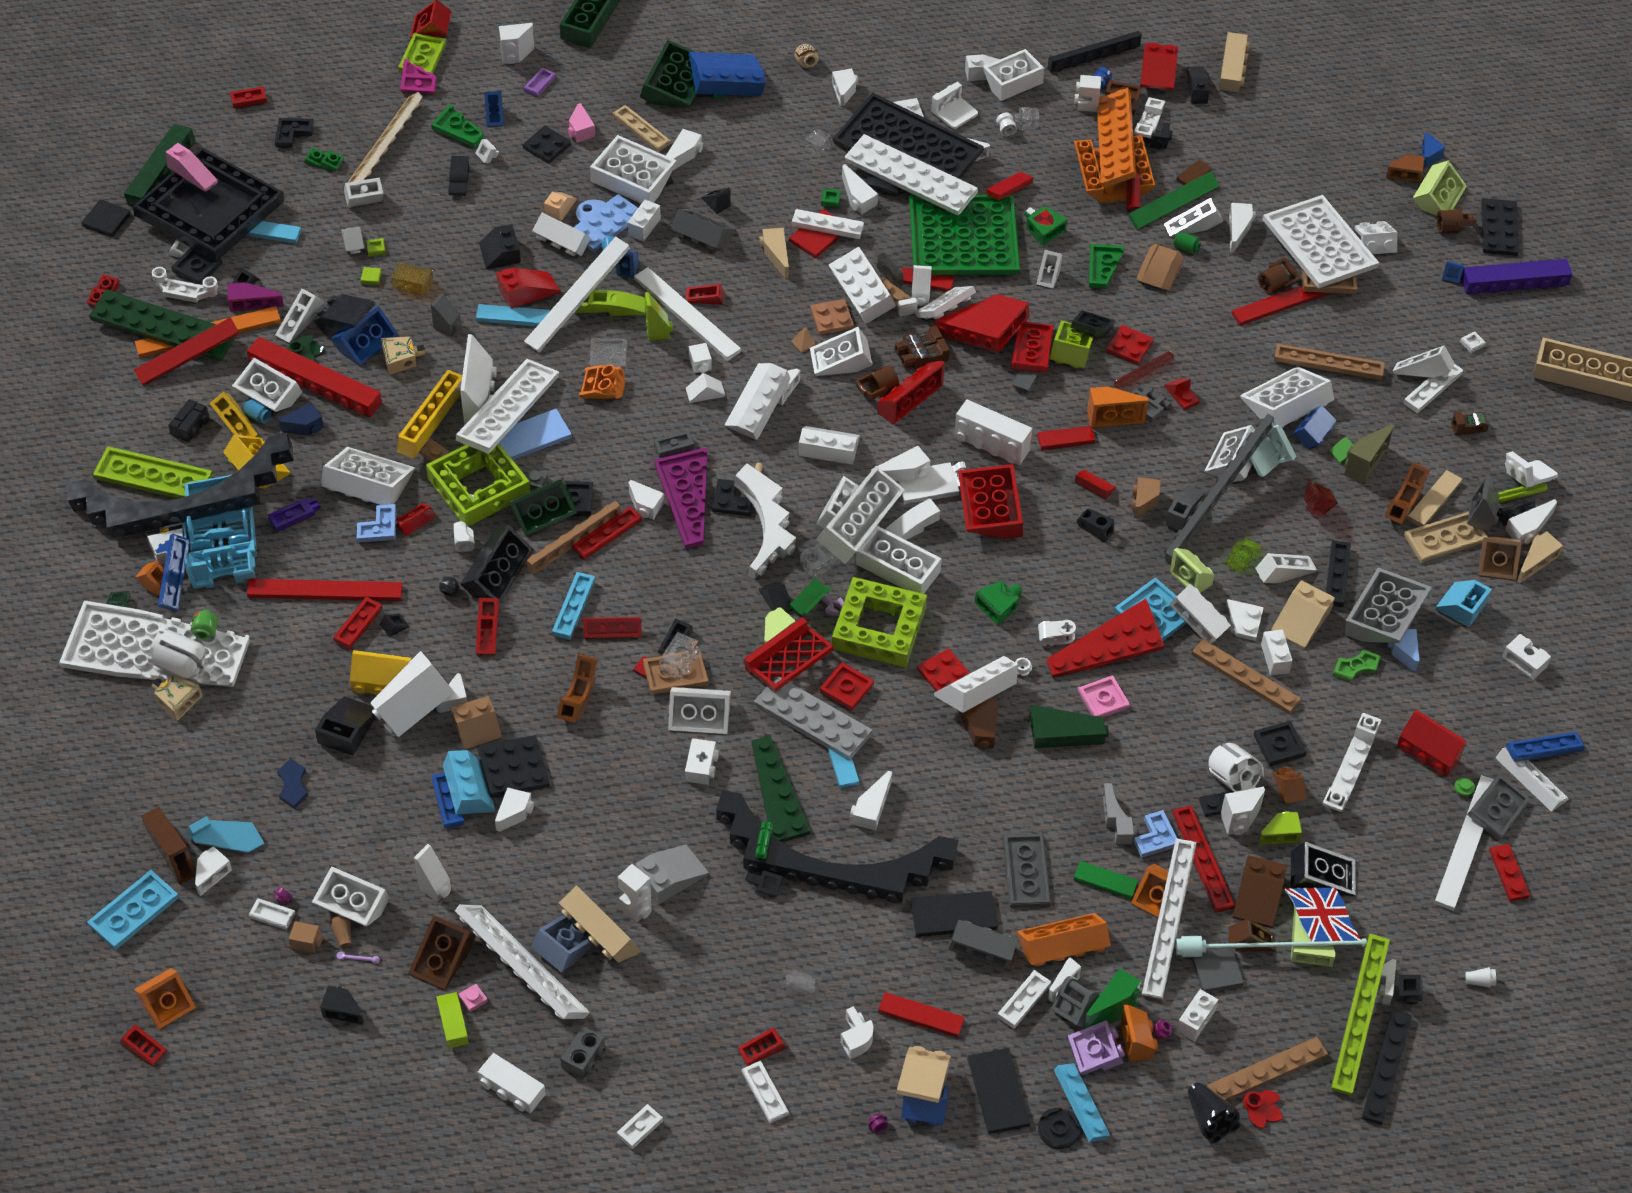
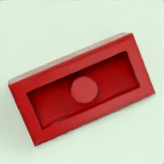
(1094, 484)
(415, 519)

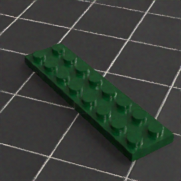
(152, 322)

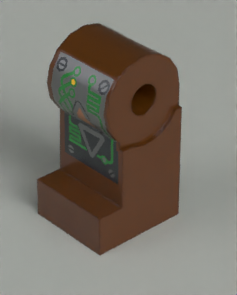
(1469, 423)

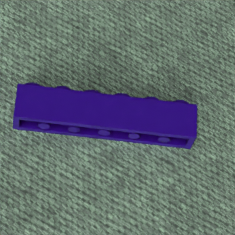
(1516, 276)

